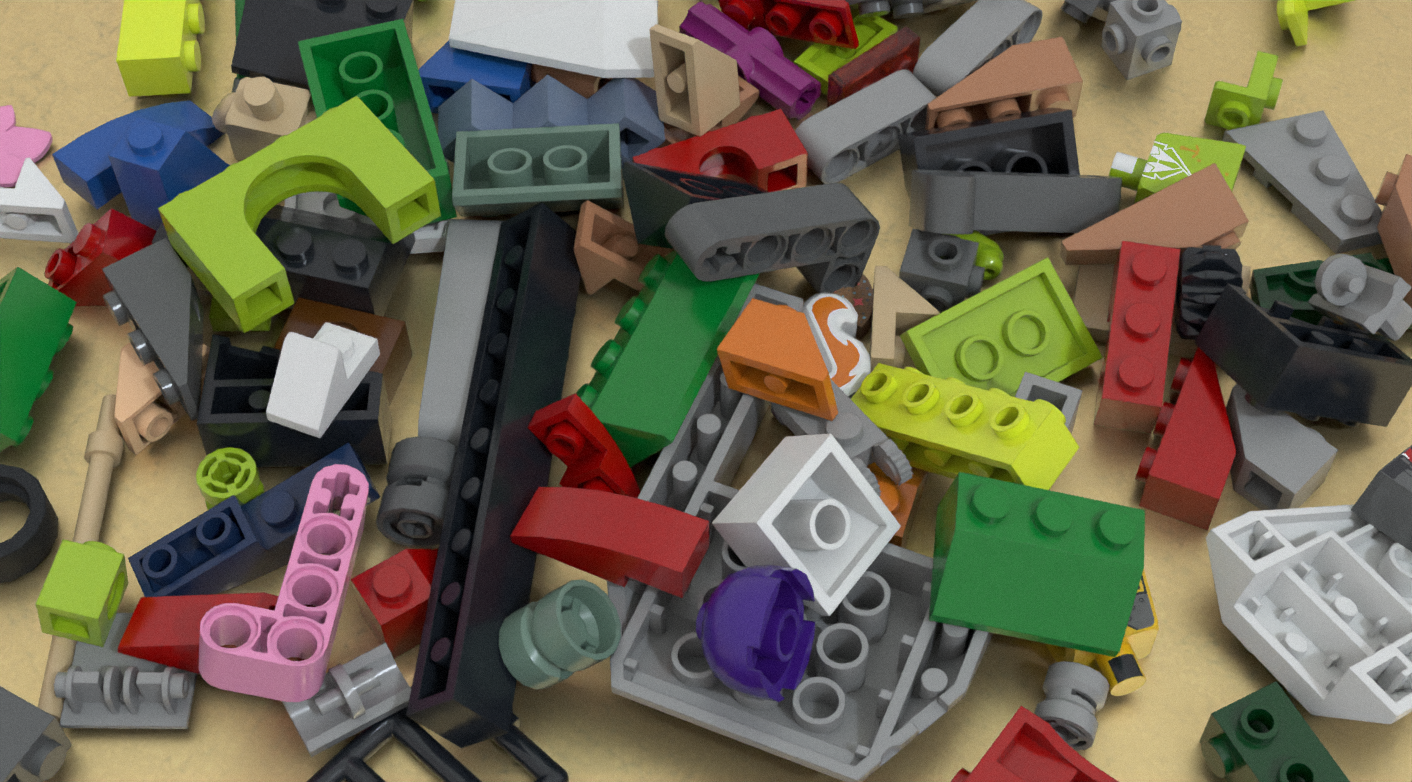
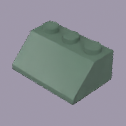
(526, 166)

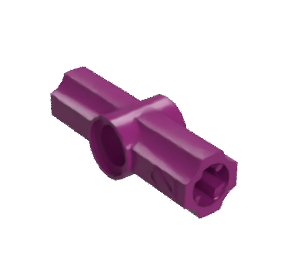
(758, 59)

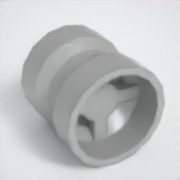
(1071, 702)

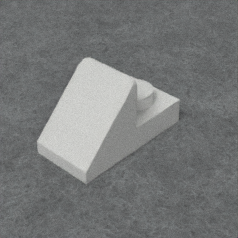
(35, 209)
(318, 377)

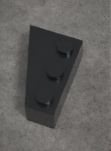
(1305, 366)
(236, 405)

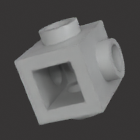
(1141, 35)

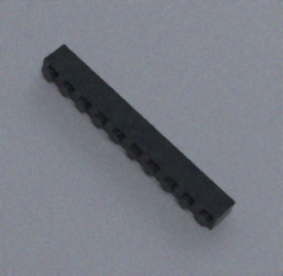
(499, 464)

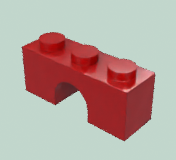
(752, 151)
(1137, 337)

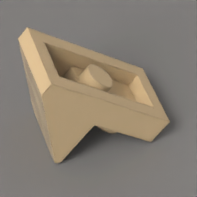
(894, 312)

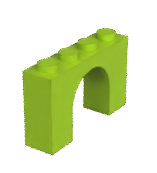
(336, 153)

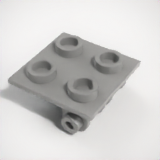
(122, 690)

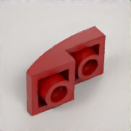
(584, 447)

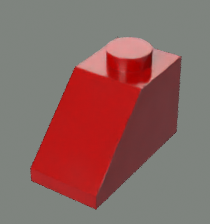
(396, 597)

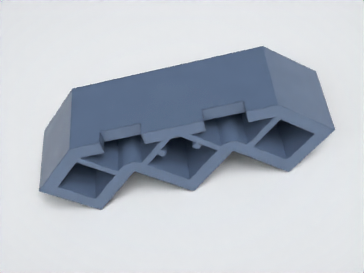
(553, 105)

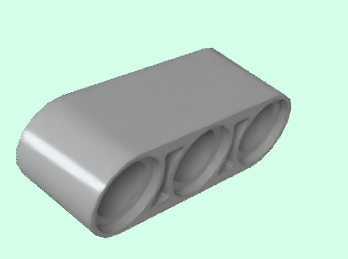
(975, 40)
(864, 126)

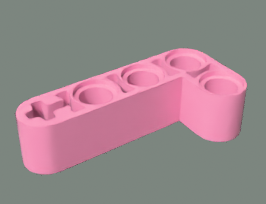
(293, 630)

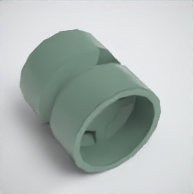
(559, 634)

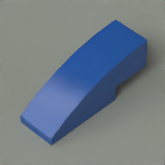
(85, 160)

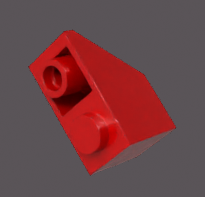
(79, 266)

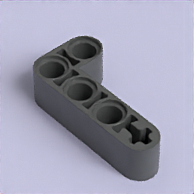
(1010, 201)
(809, 228)

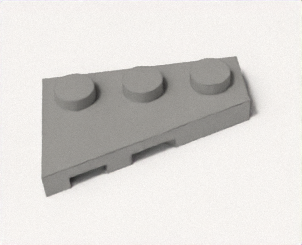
(1316, 175)

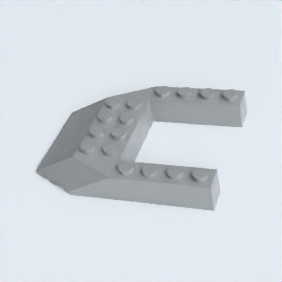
(874, 663)

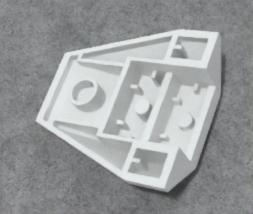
(567, 35)
(1320, 607)

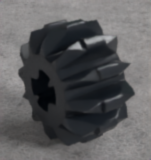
(1200, 282)

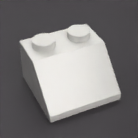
(809, 514)

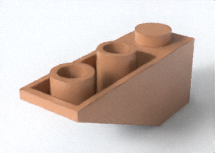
(1013, 82)

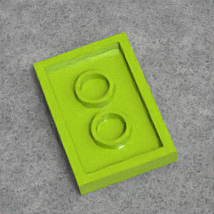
(1004, 332)

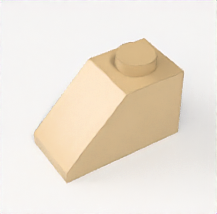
(692, 81)

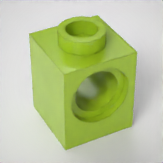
(82, 592)

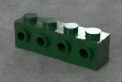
(1266, 742)

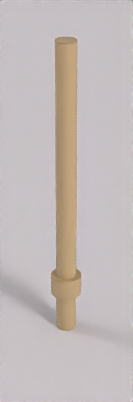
(103, 454)

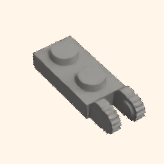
(855, 434)

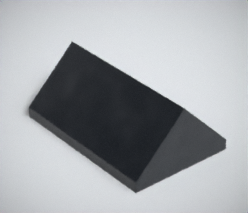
(661, 192)

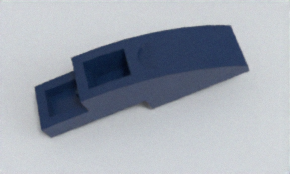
(235, 539)

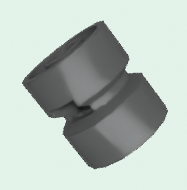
(417, 492)

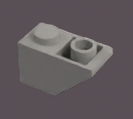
(1275, 456)

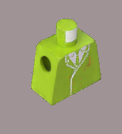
(1174, 159)

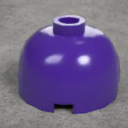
(758, 631)

